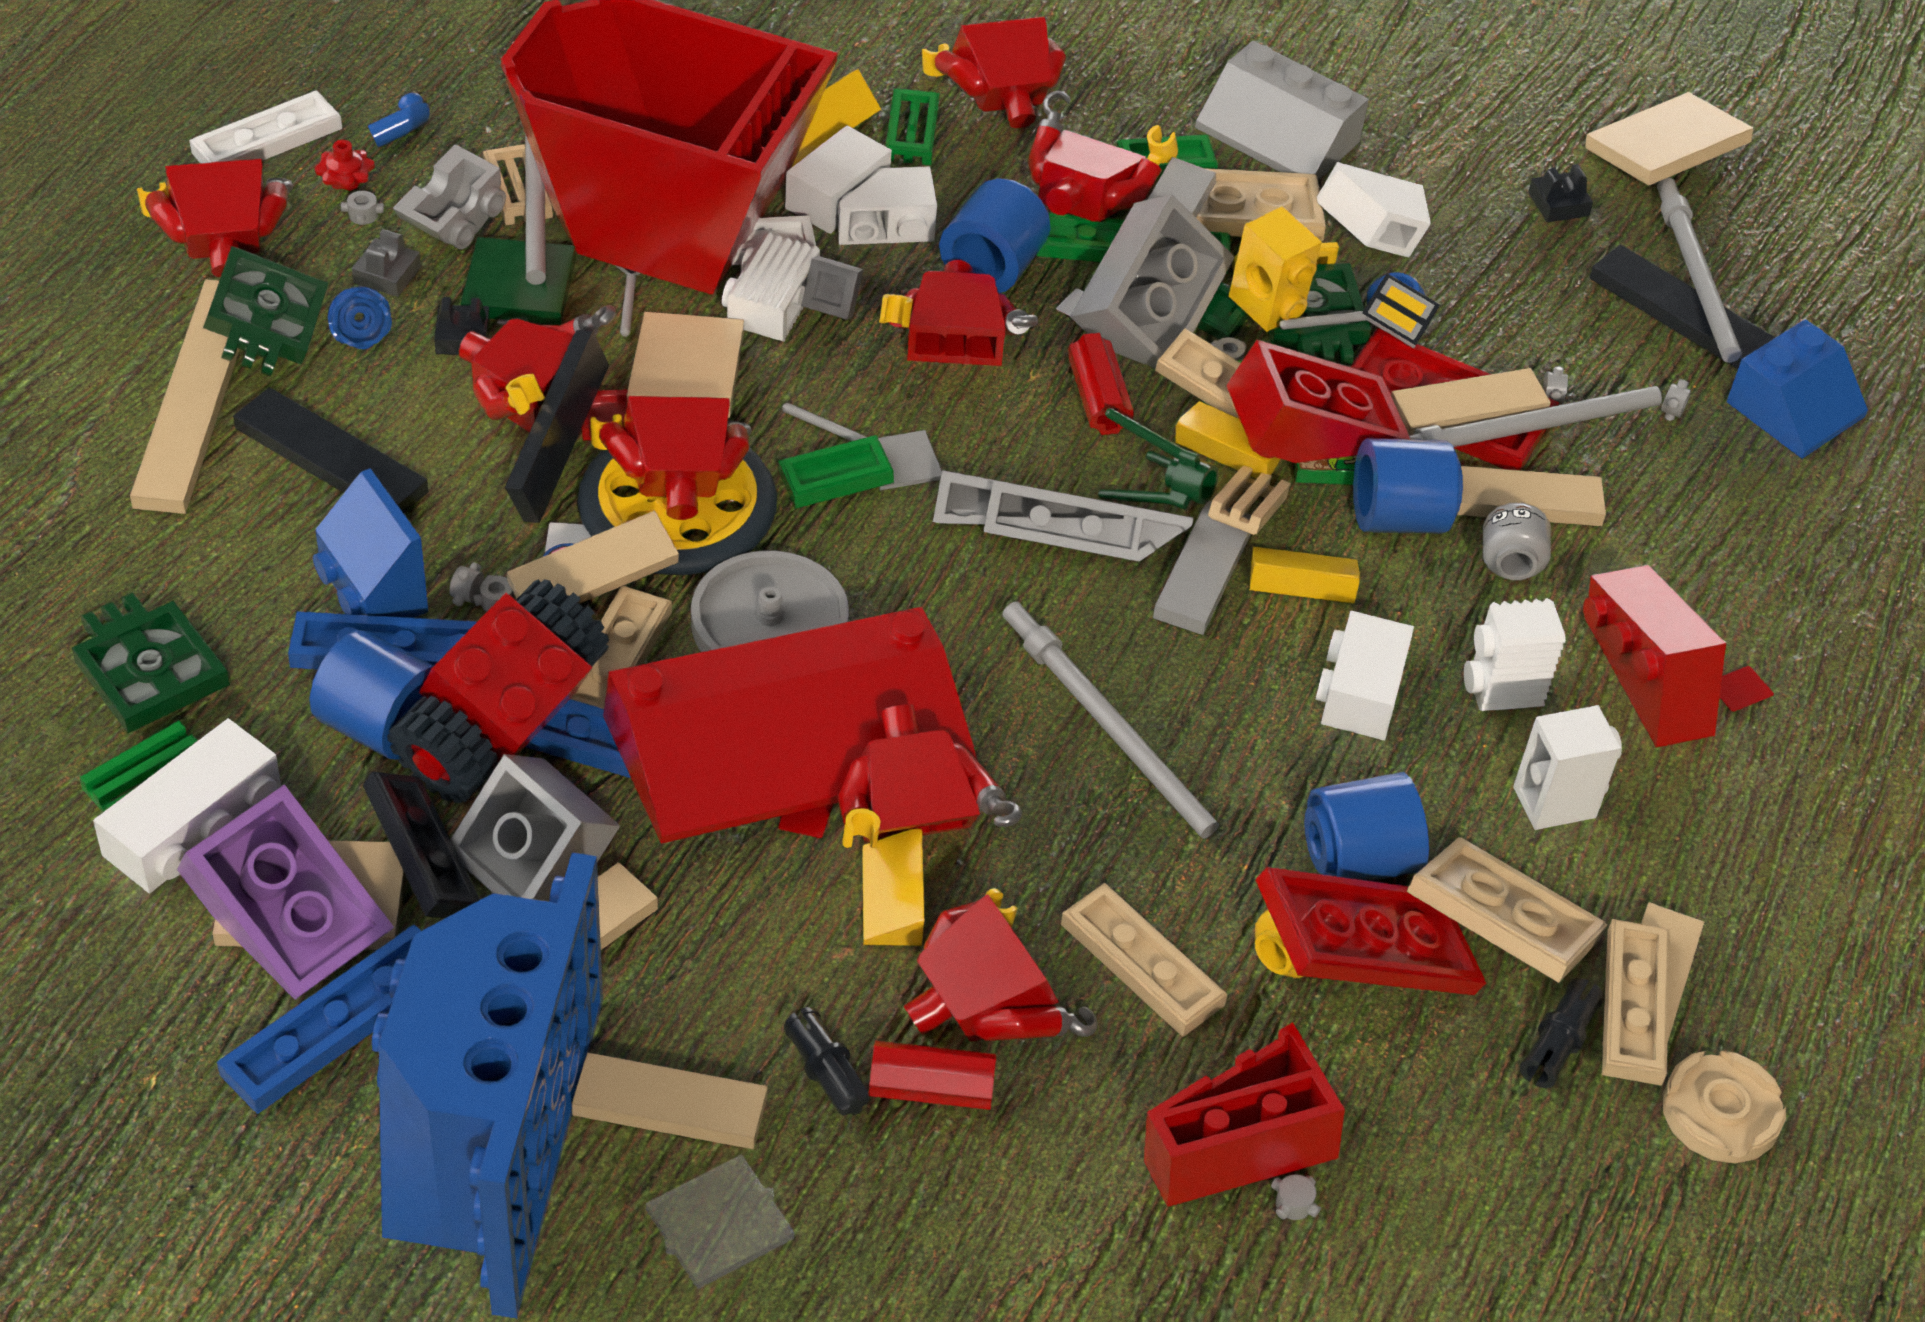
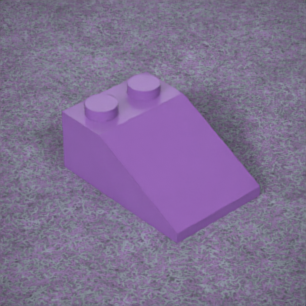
(284, 893)

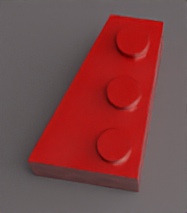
(1658, 652)
(1246, 1124)

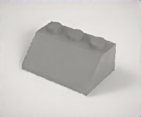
(1283, 112)
(1153, 280)

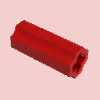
(1099, 381)
(932, 1075)

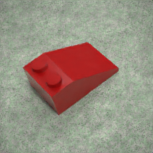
(1309, 406)

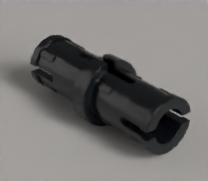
(1562, 1033)

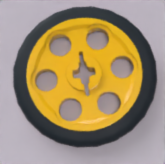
(728, 531)

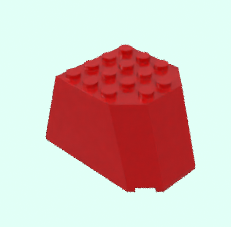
(661, 129)

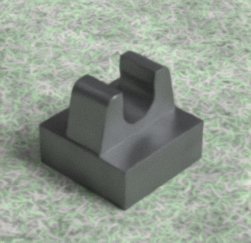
(387, 264)
(832, 287)

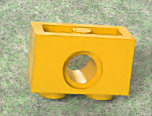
(1274, 268)

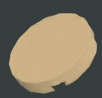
(1723, 1106)

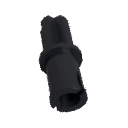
(827, 1062)

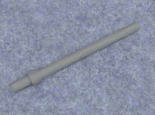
(1678, 216)
(534, 220)
(1543, 418)
(1046, 649)

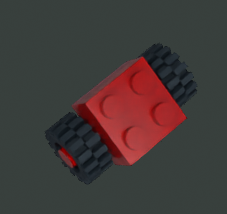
(498, 688)

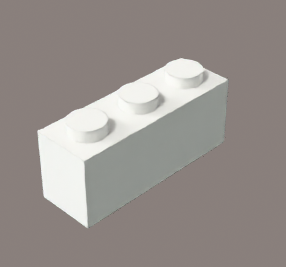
(186, 803)

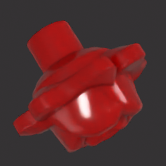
(344, 166)

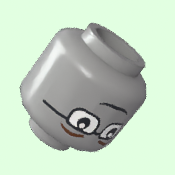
(1516, 541)

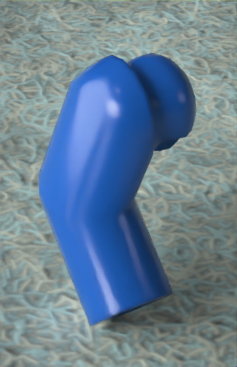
(411, 115)

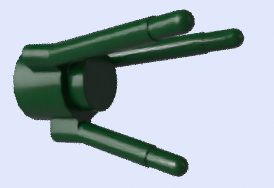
(1185, 474)

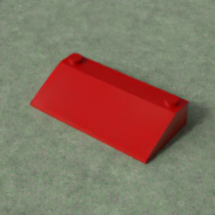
(773, 719)

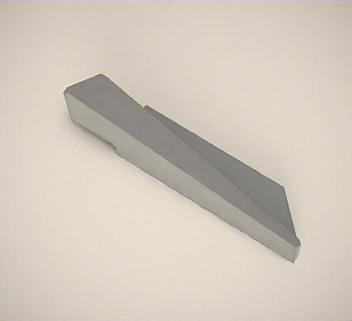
(1055, 517)

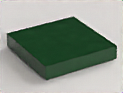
(500, 281)

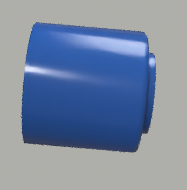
(997, 231)
(1407, 486)
(366, 688)
(1367, 828)

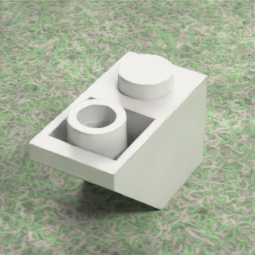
(890, 208)
(1376, 208)

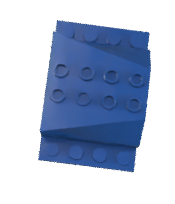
(485, 1073)

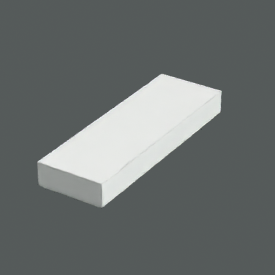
(269, 131)

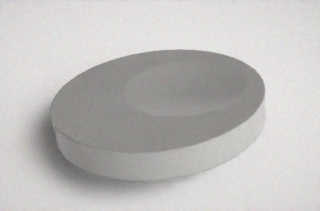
(764, 598)

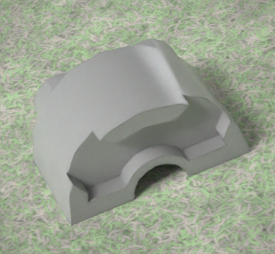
(456, 199)

